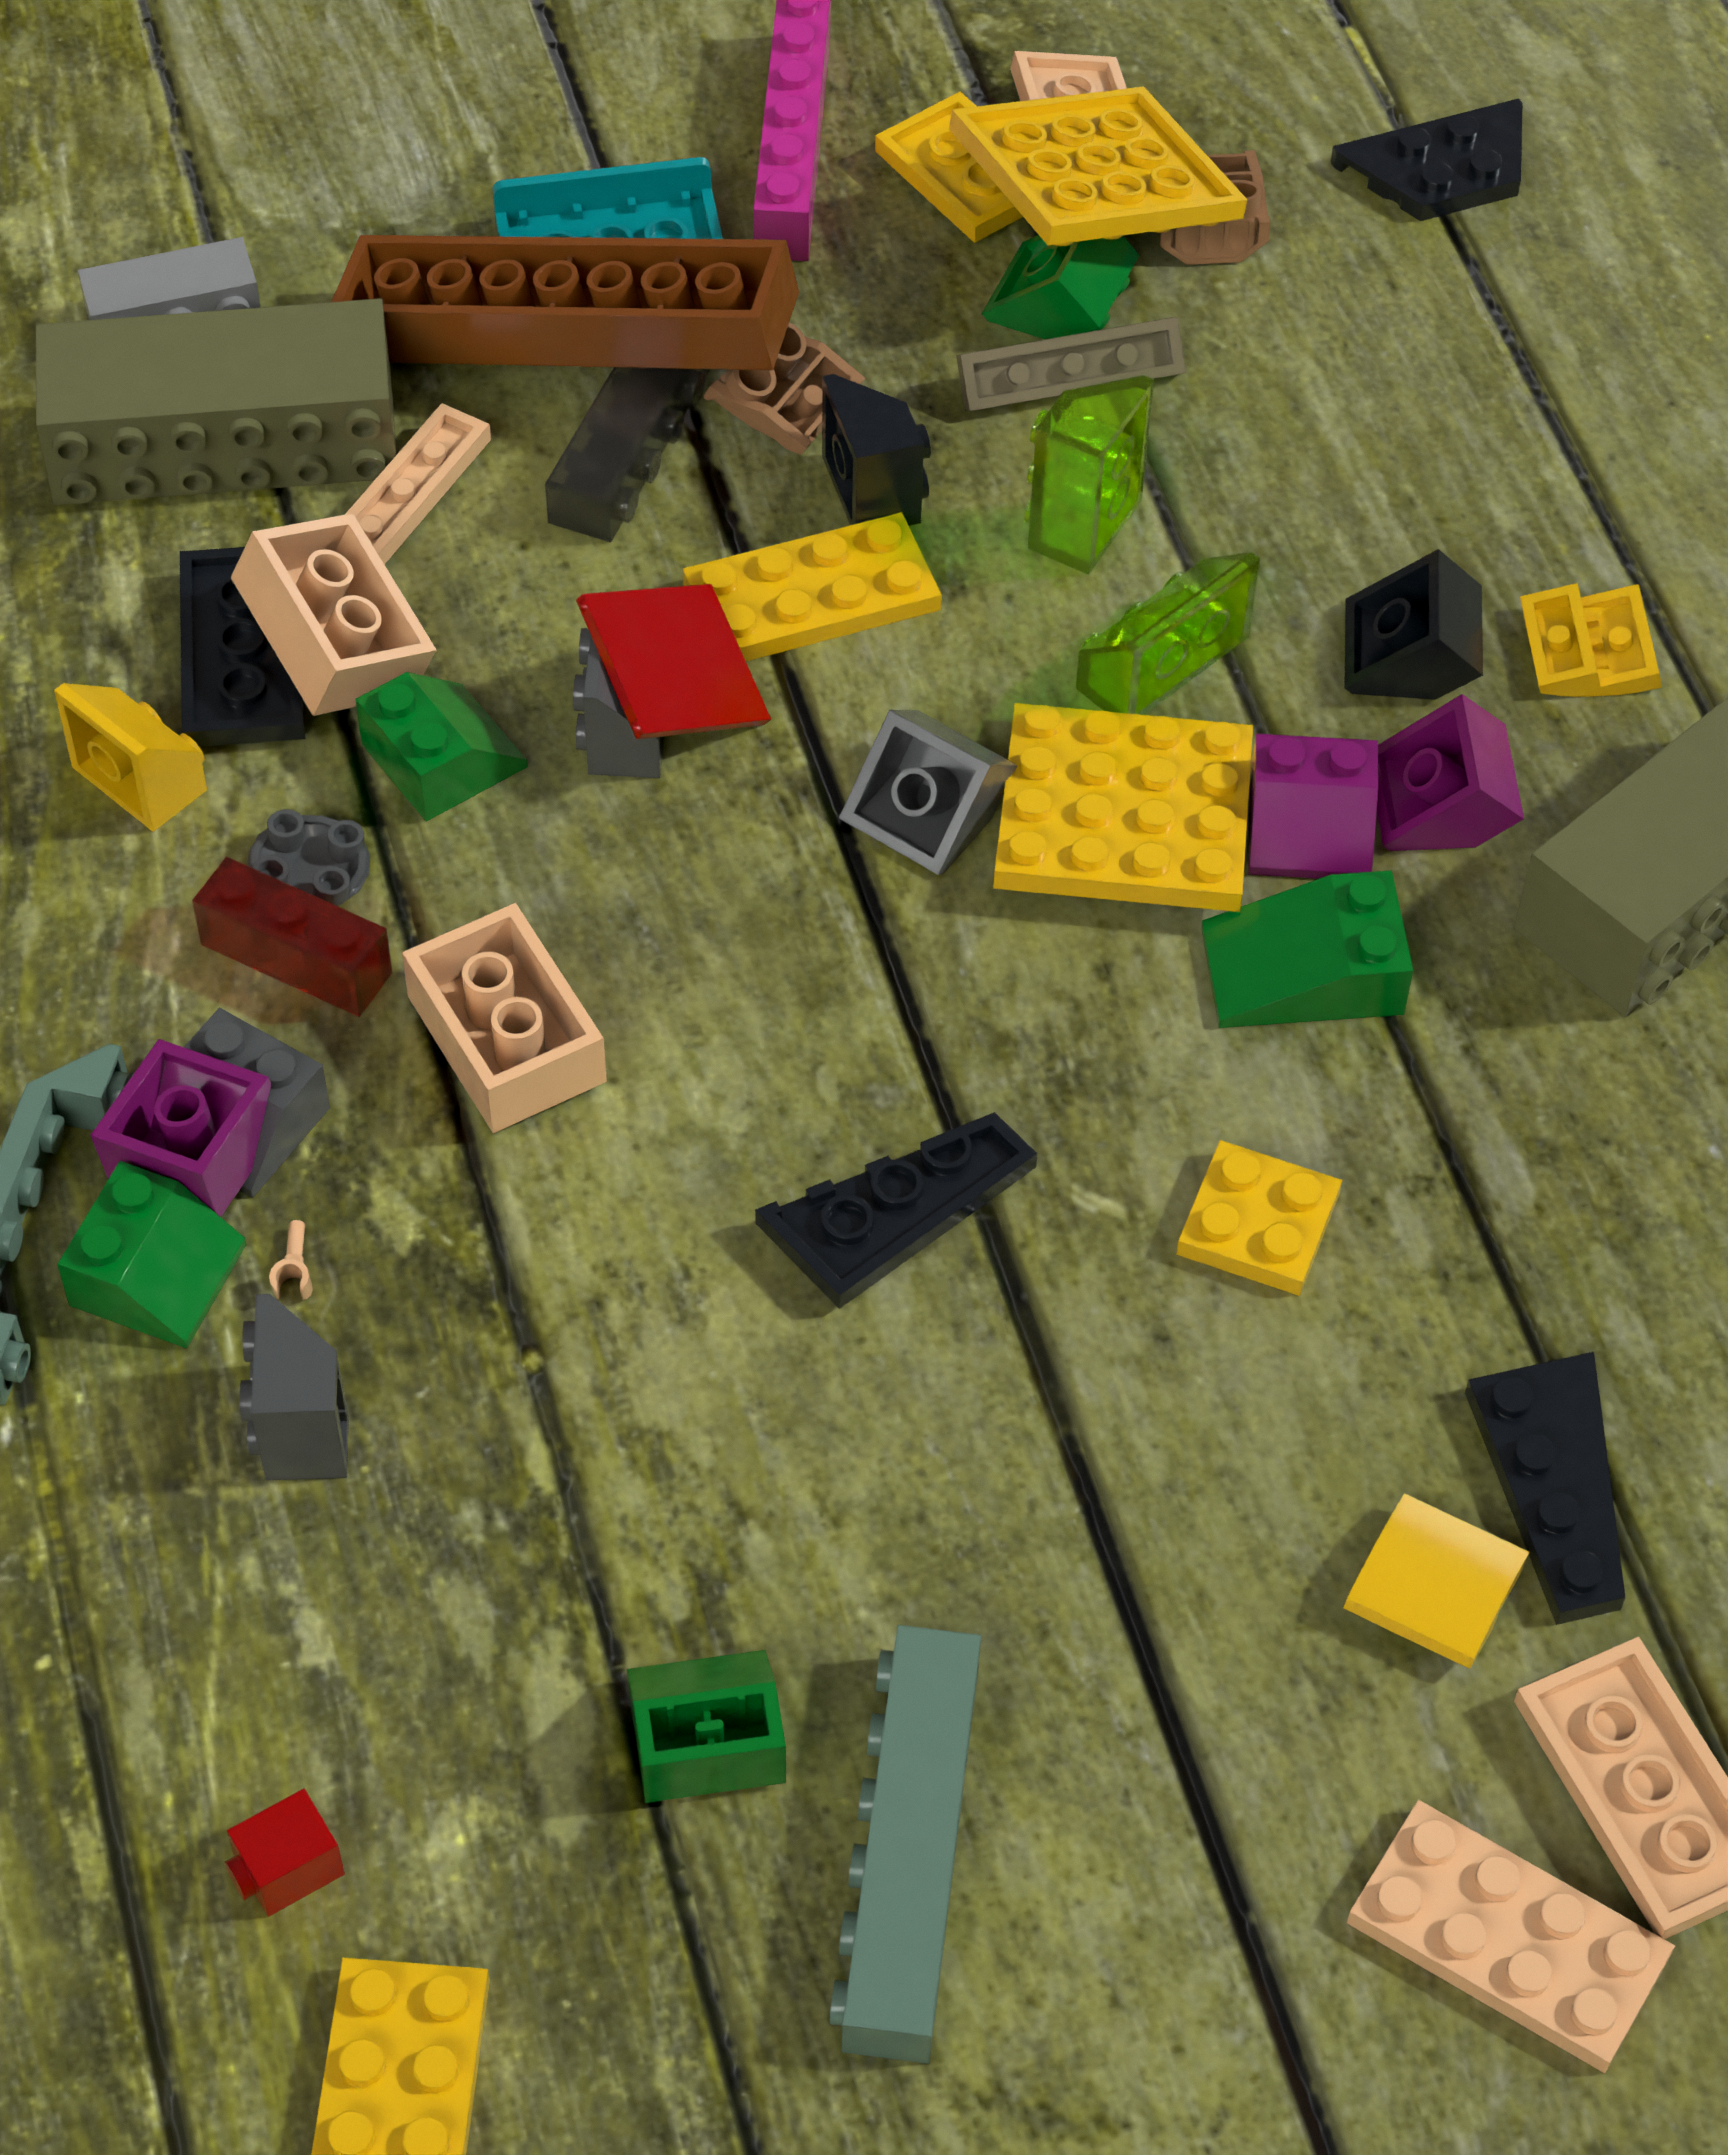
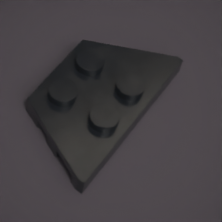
(1442, 162)

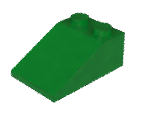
(1311, 954)

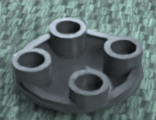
(313, 854)

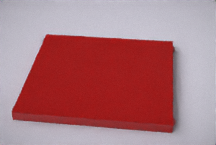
(673, 660)

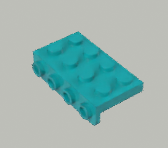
(611, 202)

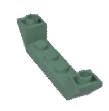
(68, 1096)

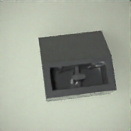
(604, 726)
(292, 1397)

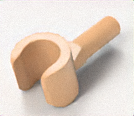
(292, 1264)

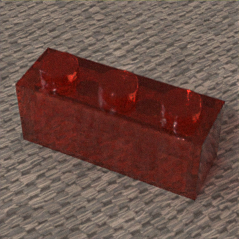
(292, 936)

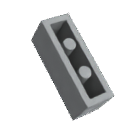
(172, 282)

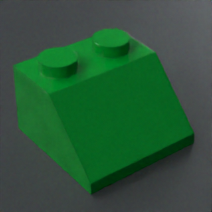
(1061, 287)
(434, 741)
(149, 1256)

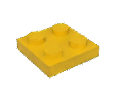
(1259, 1217)

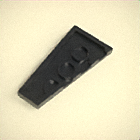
(879, 1219)

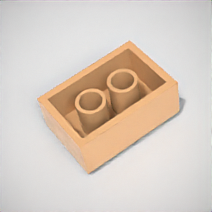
(330, 610)
(504, 1017)

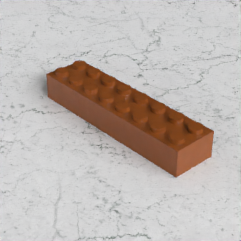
(577, 300)

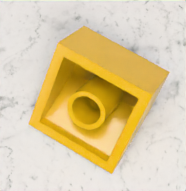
(130, 752)

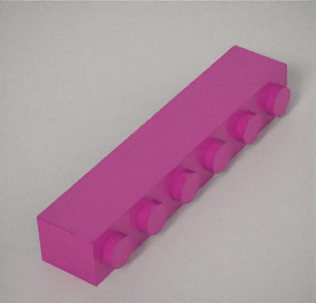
(793, 124)

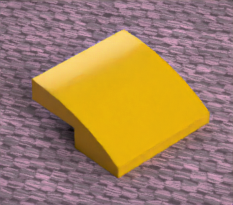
(1590, 642)
(1436, 1580)

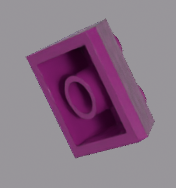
(1447, 780)
(1312, 806)
(187, 1122)

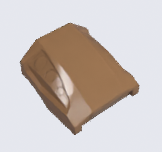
(1232, 239)
(787, 399)

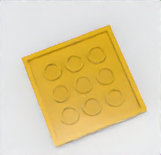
(1097, 165)
(1125, 807)

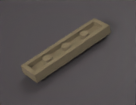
(1069, 362)

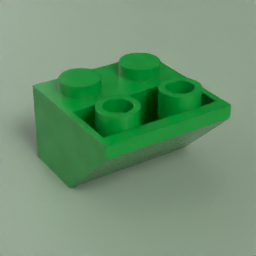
(707, 1726)

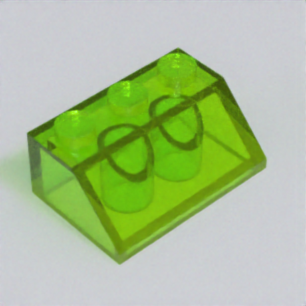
(1088, 469)
(1170, 635)

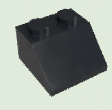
(873, 452)
(1415, 632)

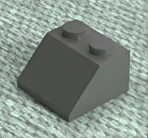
(926, 789)
(296, 1093)

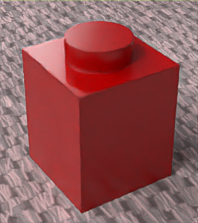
(283, 1853)

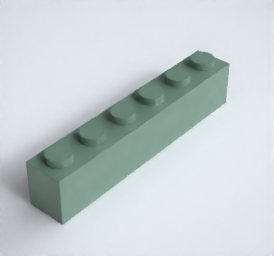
(910, 1846)

